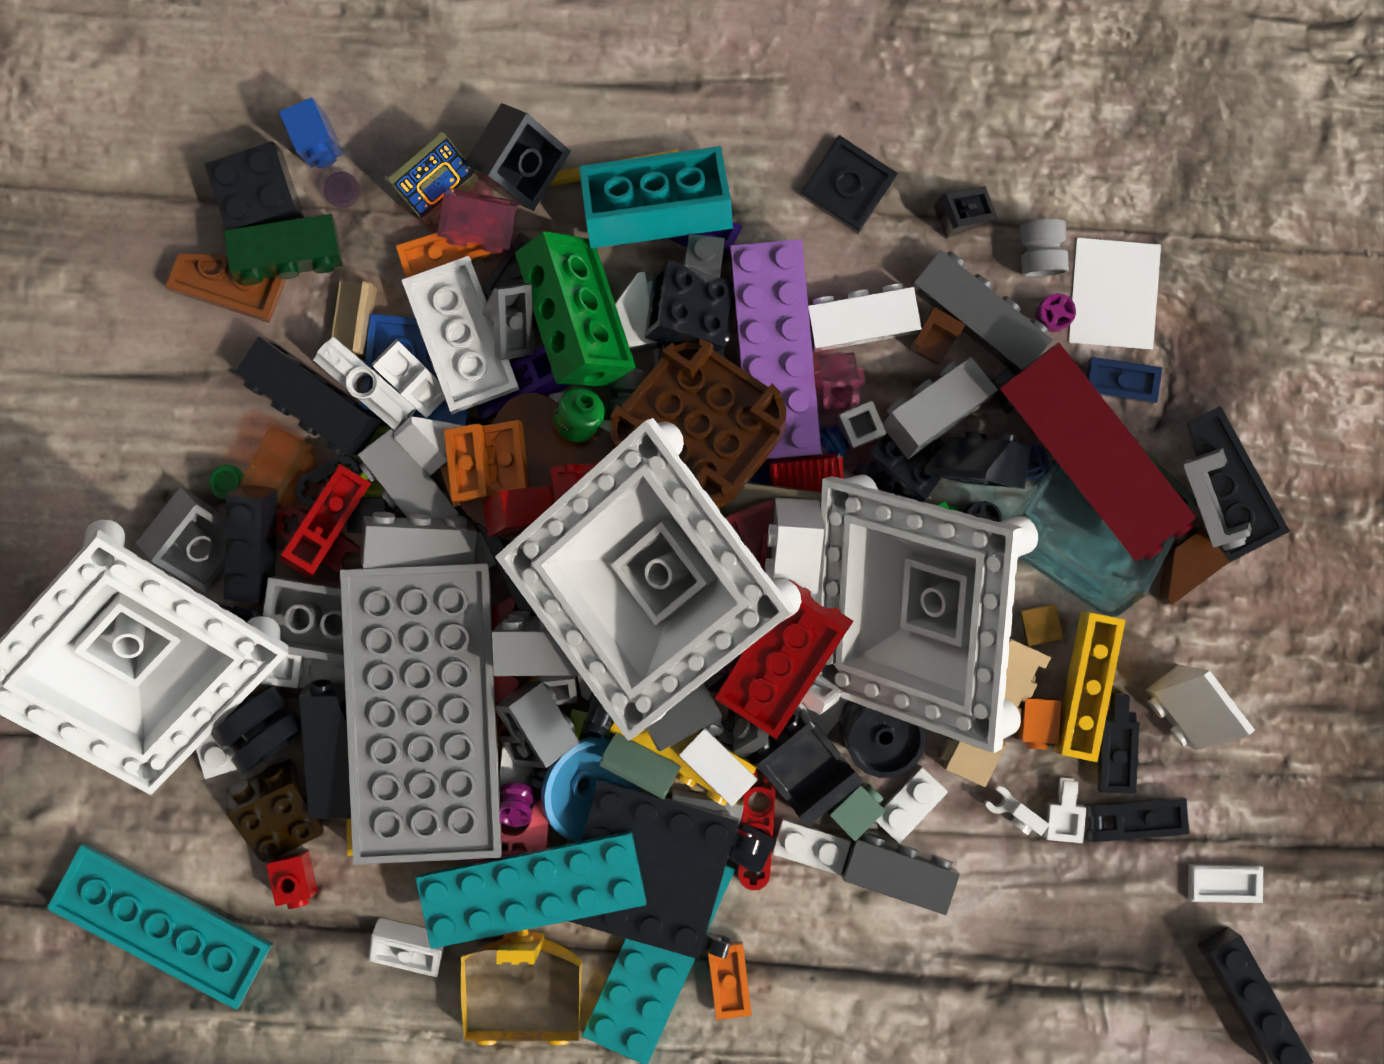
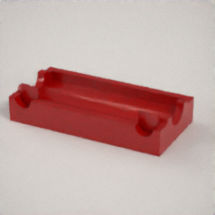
(783, 665)

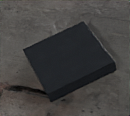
(848, 184)

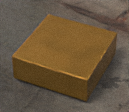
(1041, 625)

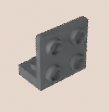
(685, 719)

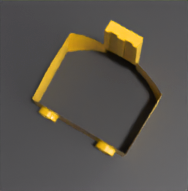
(517, 948)

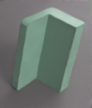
(639, 765)

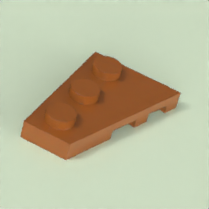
(210, 281)

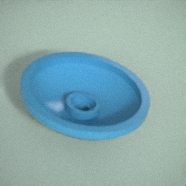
(565, 803)

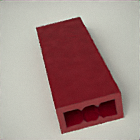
(1098, 453)

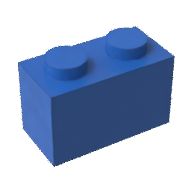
(311, 133)

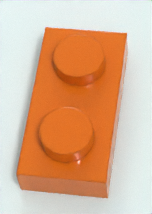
(730, 983)

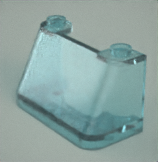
(1081, 550)

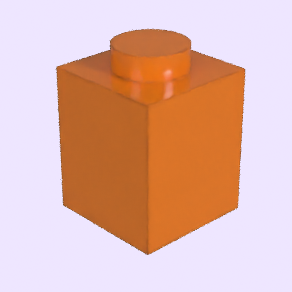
(1039, 722)

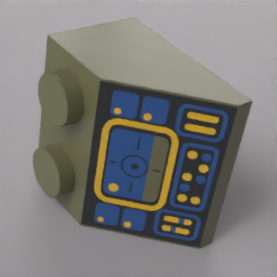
(428, 176)

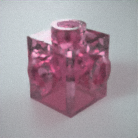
(839, 380)

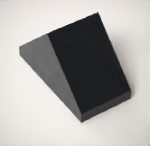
(964, 210)

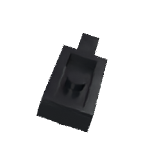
(1119, 748)

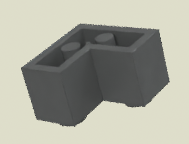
(535, 726)

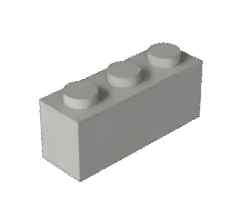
(938, 406)
(404, 480)
(416, 541)

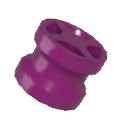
(1059, 306)
(516, 804)

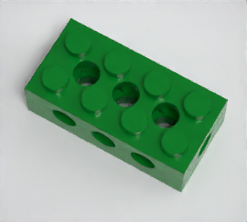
(575, 310)

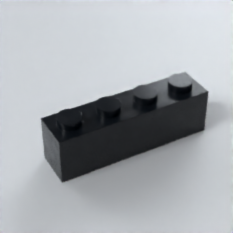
(307, 396)
(1253, 999)

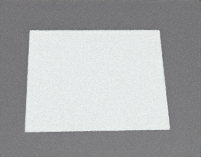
(1115, 293)

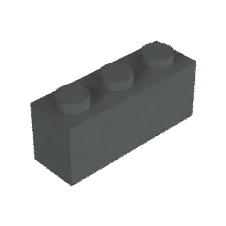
(900, 873)

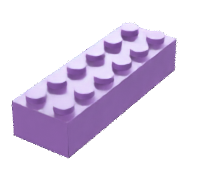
(777, 335)

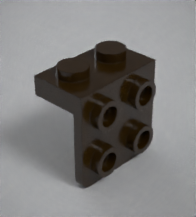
(271, 811)

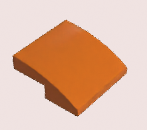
(485, 460)

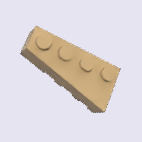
(979, 764)

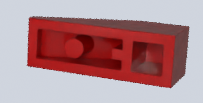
(324, 521)

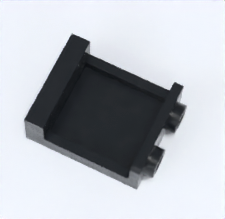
(806, 768)

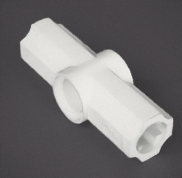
(348, 369)

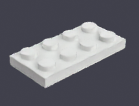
(458, 336)

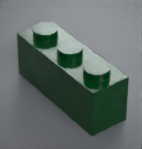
(283, 249)

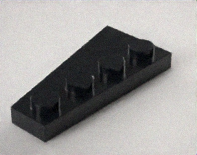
(1237, 484)

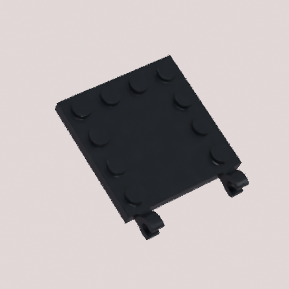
(680, 864)

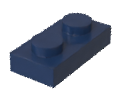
(1125, 379)

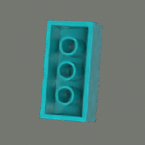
(656, 197)

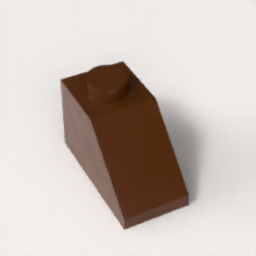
(1189, 564)

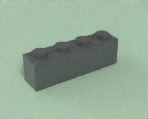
(987, 317)

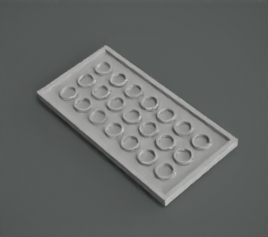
(421, 713)

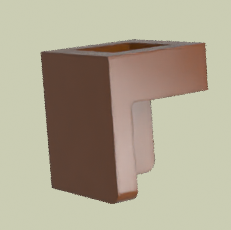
(936, 336)

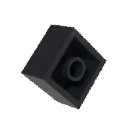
(517, 156)
(254, 187)

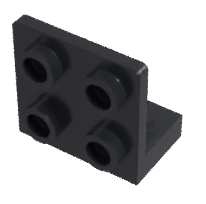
(896, 472)

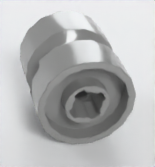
(1043, 245)

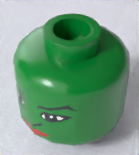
(578, 414)

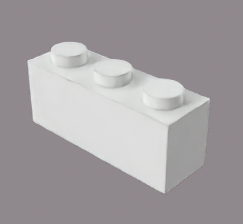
(863, 317)

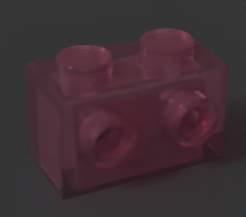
(477, 220)

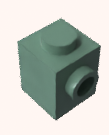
(858, 810)

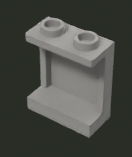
(1219, 533)

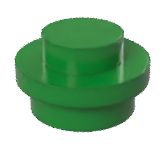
(225, 480)

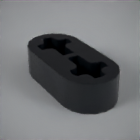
(322, 474)

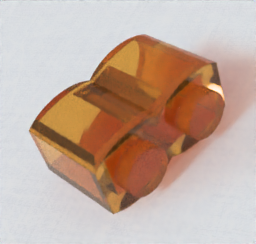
(279, 463)

